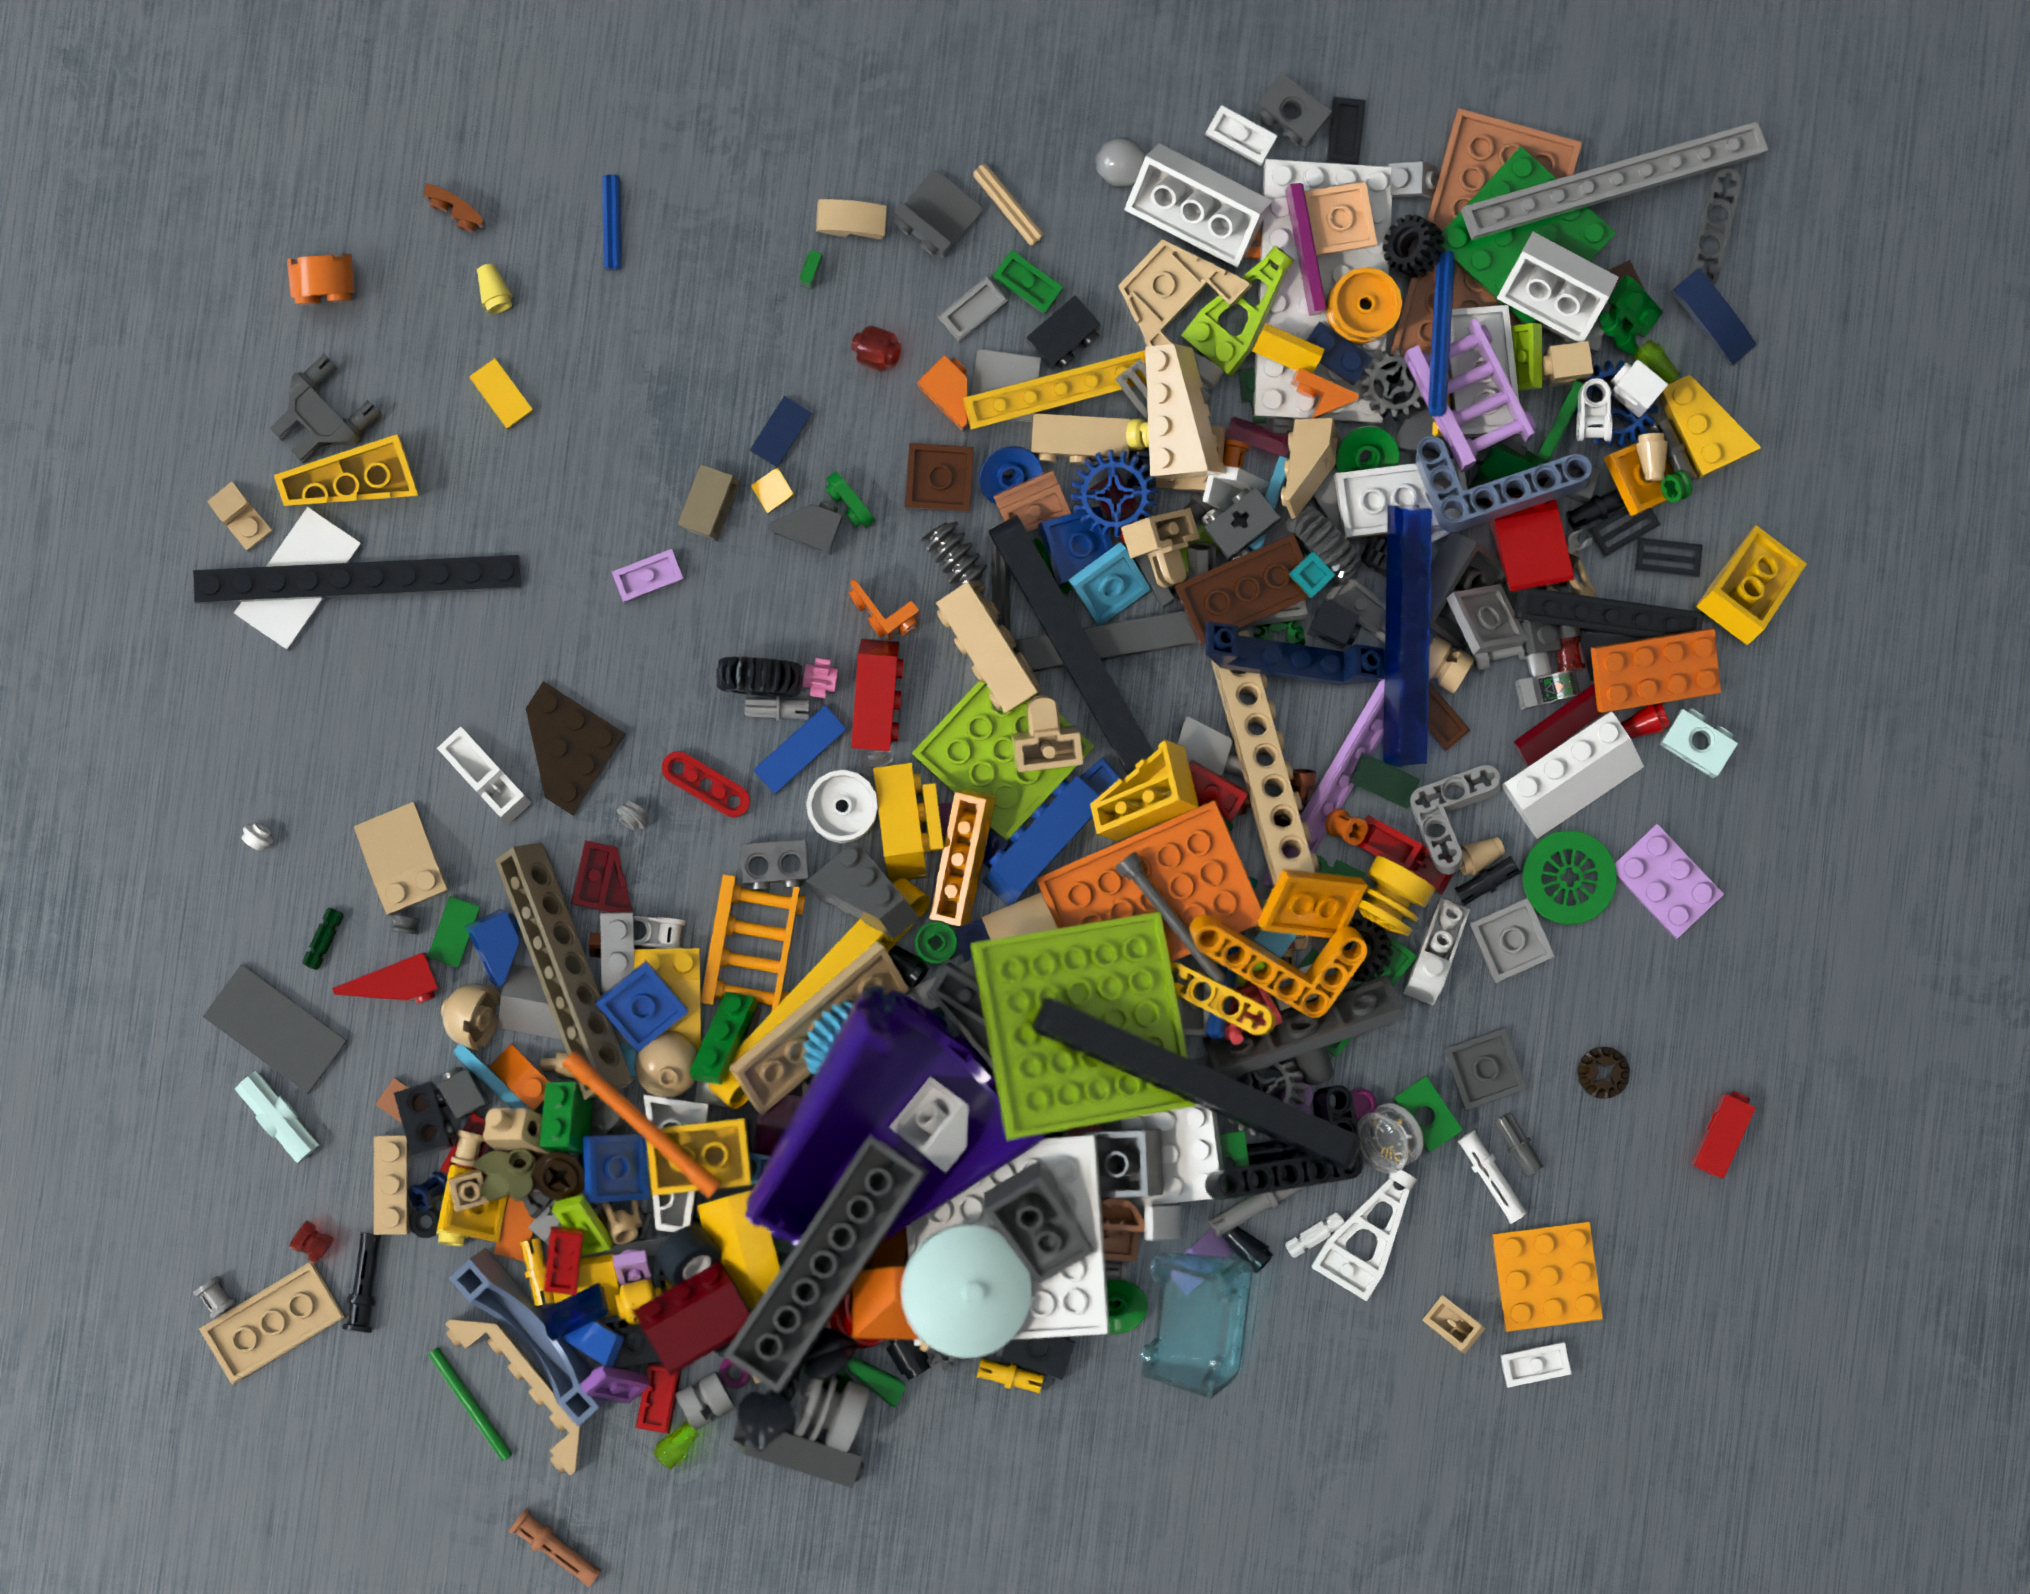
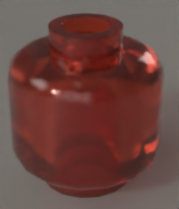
(876, 348)

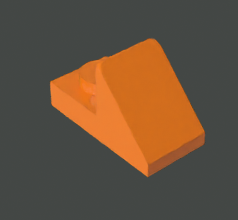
(1331, 396)

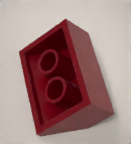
(693, 1318)

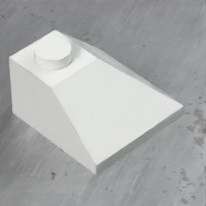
(934, 1124)

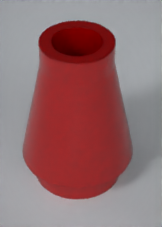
(1647, 721)

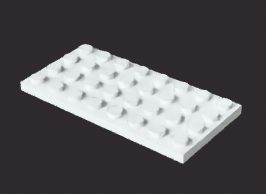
(1289, 312)

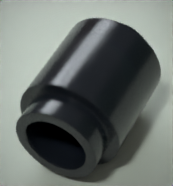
(908, 1357)

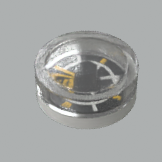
(1390, 1138)

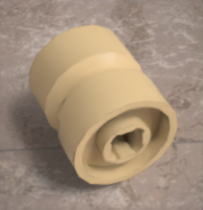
(1448, 665)

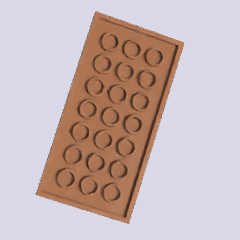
(1472, 156)

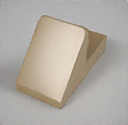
(239, 516)

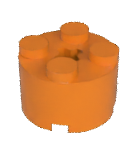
(321, 277)

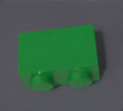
(565, 1118)

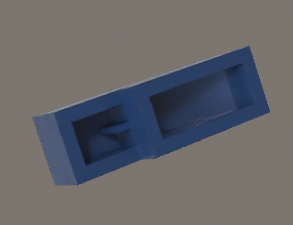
(1714, 316)

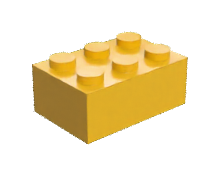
(715, 1145)

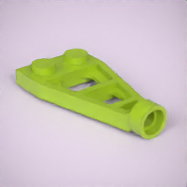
(1218, 343)

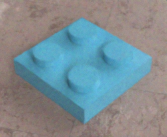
(1109, 584)

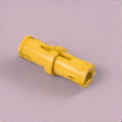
(536, 1270)
(1010, 1375)

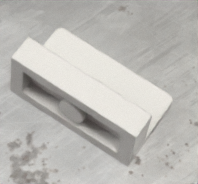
(1224, 487)

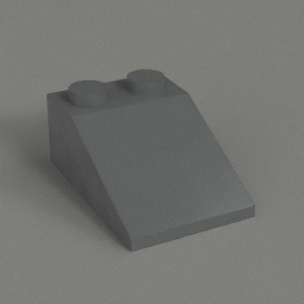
(1037, 1222)

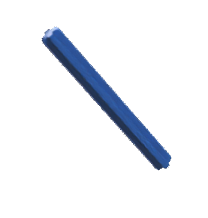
(1441, 334)

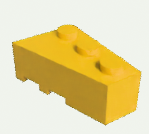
(1704, 427)
(901, 821)

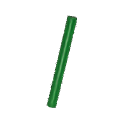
(469, 1404)

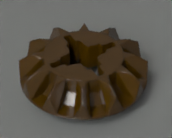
(1588, 1070)
(559, 1188)

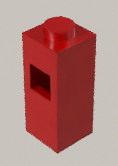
(1723, 1134)

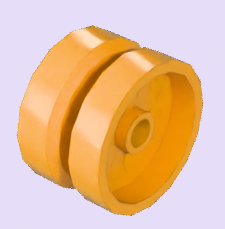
(1368, 287)

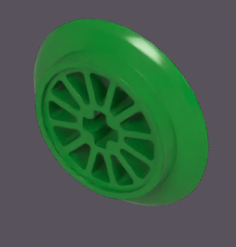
(1603, 866)

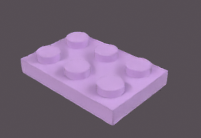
(1666, 881)

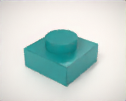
(1311, 574)

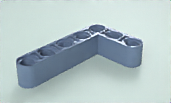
(1495, 490)

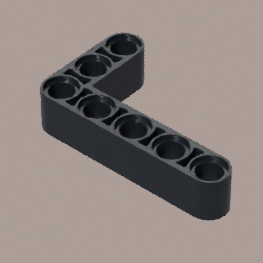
(1297, 1168)

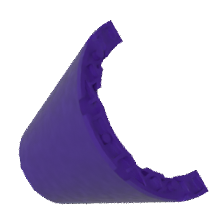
(858, 1091)

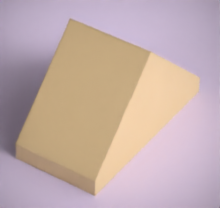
(1453, 1324)

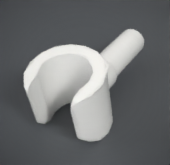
(1573, 542)

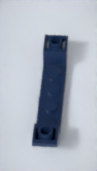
(1291, 660)

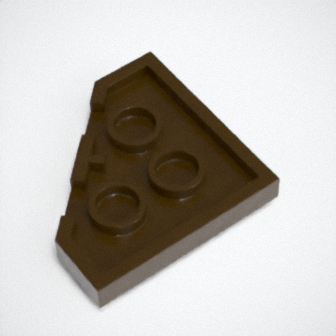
(568, 746)

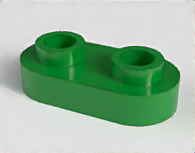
(840, 490)

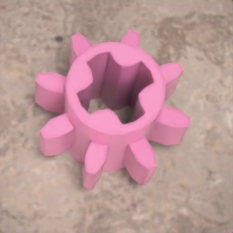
(820, 677)

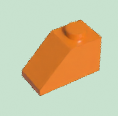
(946, 388)
(521, 1077)

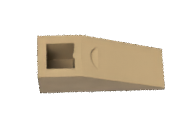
(1311, 459)

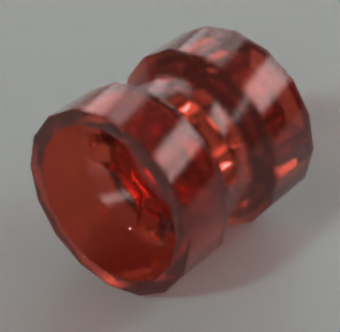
(311, 1242)

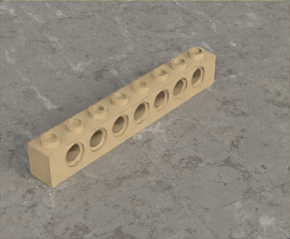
(1258, 776)

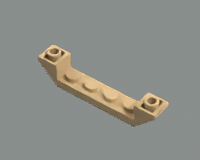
(467, 1332)

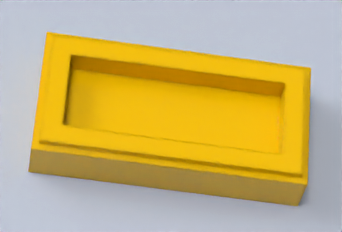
(1287, 349)
(501, 393)

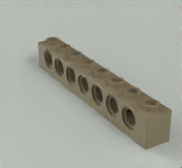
(561, 962)

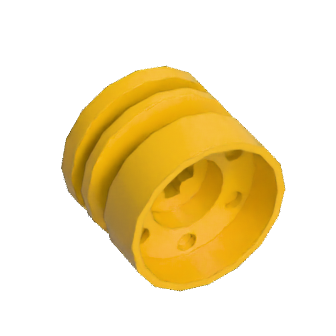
(1393, 895)

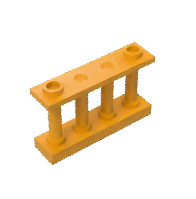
(727, 925)

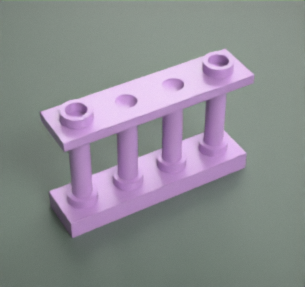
(1464, 449)

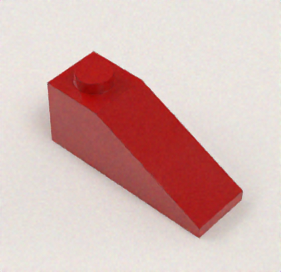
(401, 981)

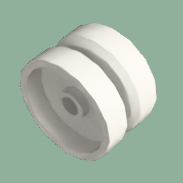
(847, 825)

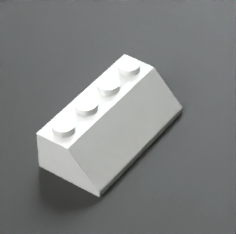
(1197, 204)
(1573, 775)

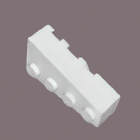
(674, 1209)

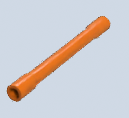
(589, 1076)

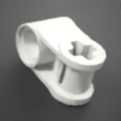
(1594, 413)
(657, 932)

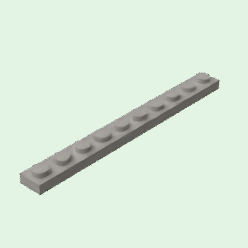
(1614, 180)

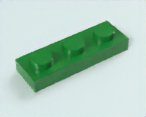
(723, 1038)

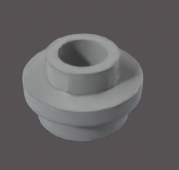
(632, 815)

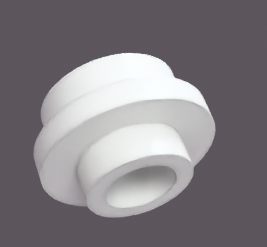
(257, 836)

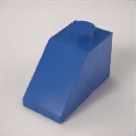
(495, 943)

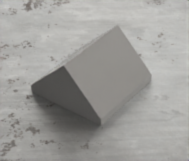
(525, 1004)

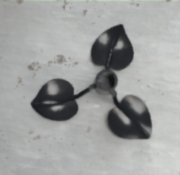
(770, 1415)

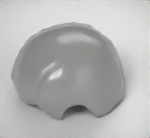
(1120, 161)

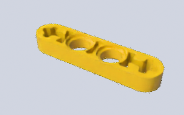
(1216, 1001)

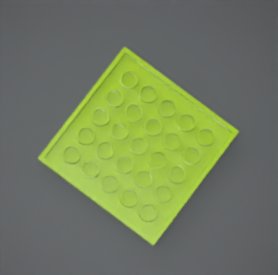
(1102, 968)

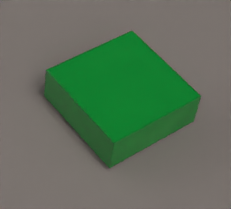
(811, 269)

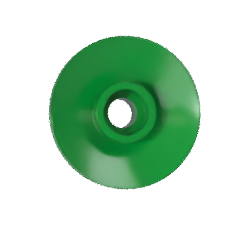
(1382, 448)
(1130, 1307)

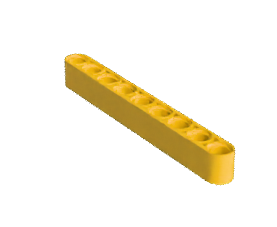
(847, 950)

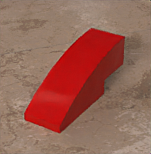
(1404, 851)

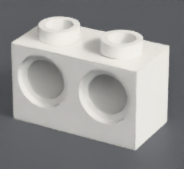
(1637, 387)

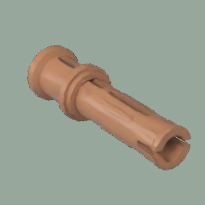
(542, 1539)

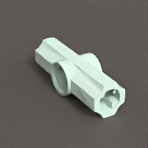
(277, 1116)

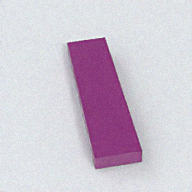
(1305, 249)

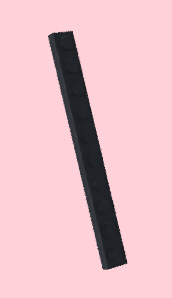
(356, 579)

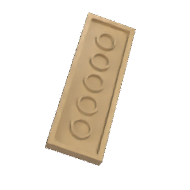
(777, 1061)

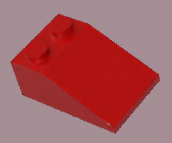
(1532, 546)

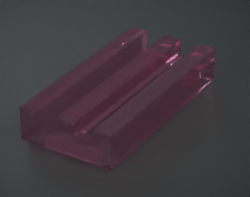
(1257, 436)

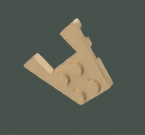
(1168, 283)

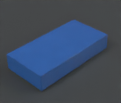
(597, 1342)

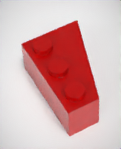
(876, 695)

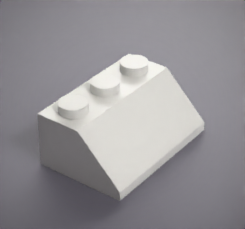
(1557, 287)

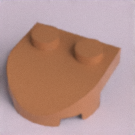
(1121, 1229)

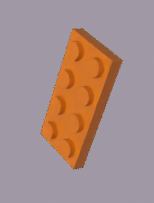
(1655, 670)

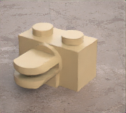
(1161, 540)
(1046, 742)

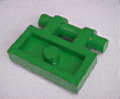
(1634, 307)

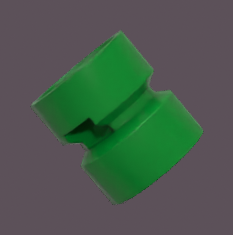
(935, 943)

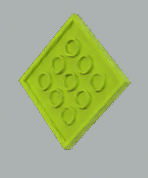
(976, 753)

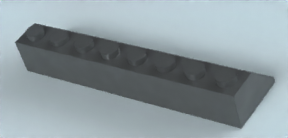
(826, 1263)

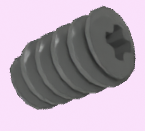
(954, 554)

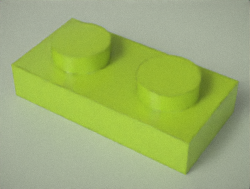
(1528, 355)
(578, 1214)

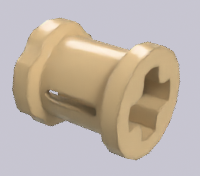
(467, 1148)

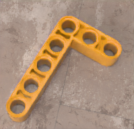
(1277, 969)

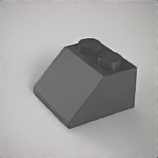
(1129, 1163)

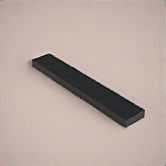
(1604, 614)

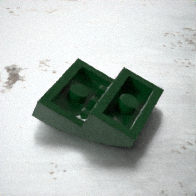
(1502, 462)

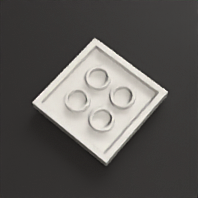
(1188, 1153)

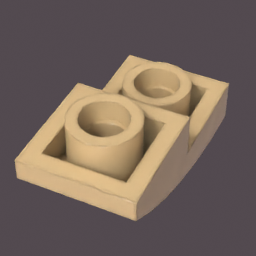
(851, 217)
(467, 1189)

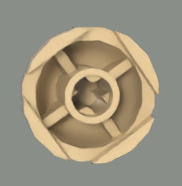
(470, 1015)
(665, 1065)

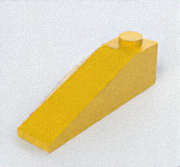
(745, 1249)

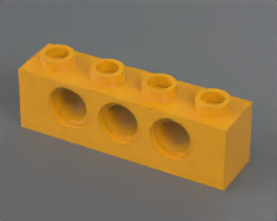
(962, 857)

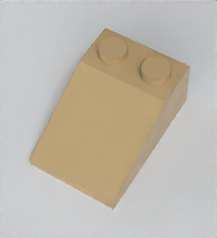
(401, 859)

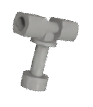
(1537, 663)

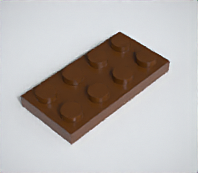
(1243, 588)

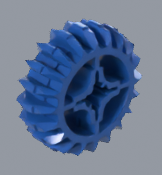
(1625, 414)
(1112, 465)

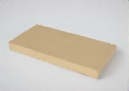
(272, 1322)

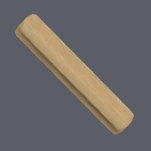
(1008, 204)

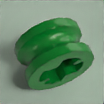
(1676, 486)

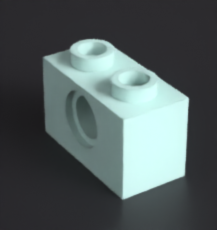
(1679, 742)

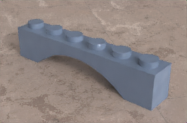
(493, 1289)

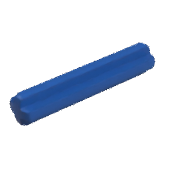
(611, 222)

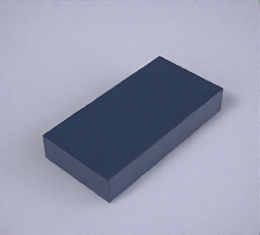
(780, 431)

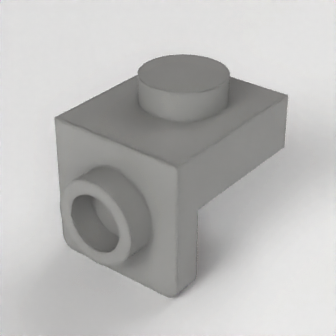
(1413, 179)

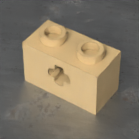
(1567, 363)

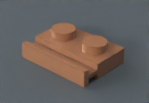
(1033, 501)

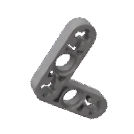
(1437, 812)

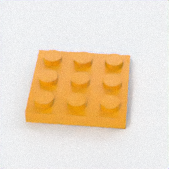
(1547, 1276)

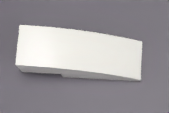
(484, 775)
(1162, 1222)

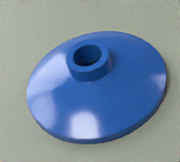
(1021, 460)

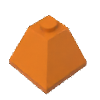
(879, 1307)

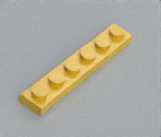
(1050, 391)

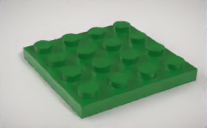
(1493, 256)

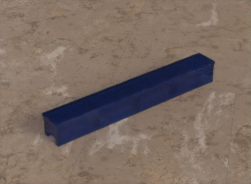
(1407, 635)

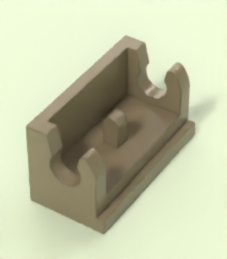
(709, 502)

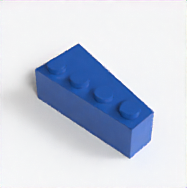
(1041, 842)

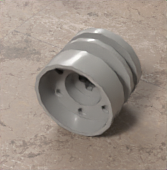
(831, 1411)

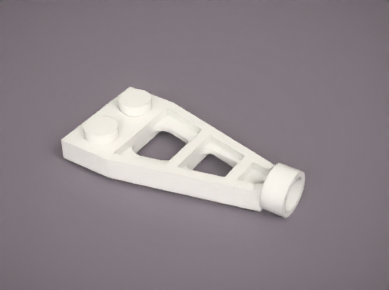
(1345, 1268)

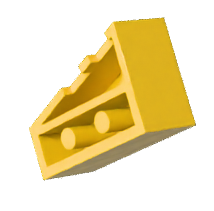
(1148, 795)

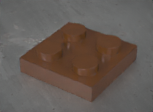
(939, 477)

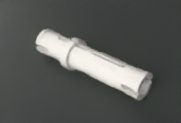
(1492, 1176)

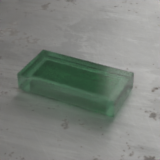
(1384, 780)

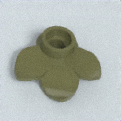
(504, 1177)

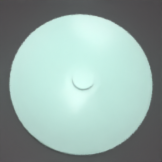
(965, 1291)

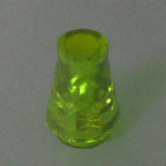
(1656, 359)
(674, 1446)

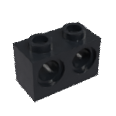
(416, 1122)

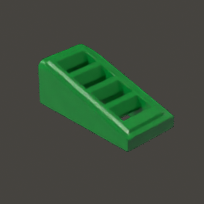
(882, 1383)

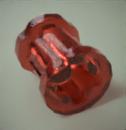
(1569, 655)

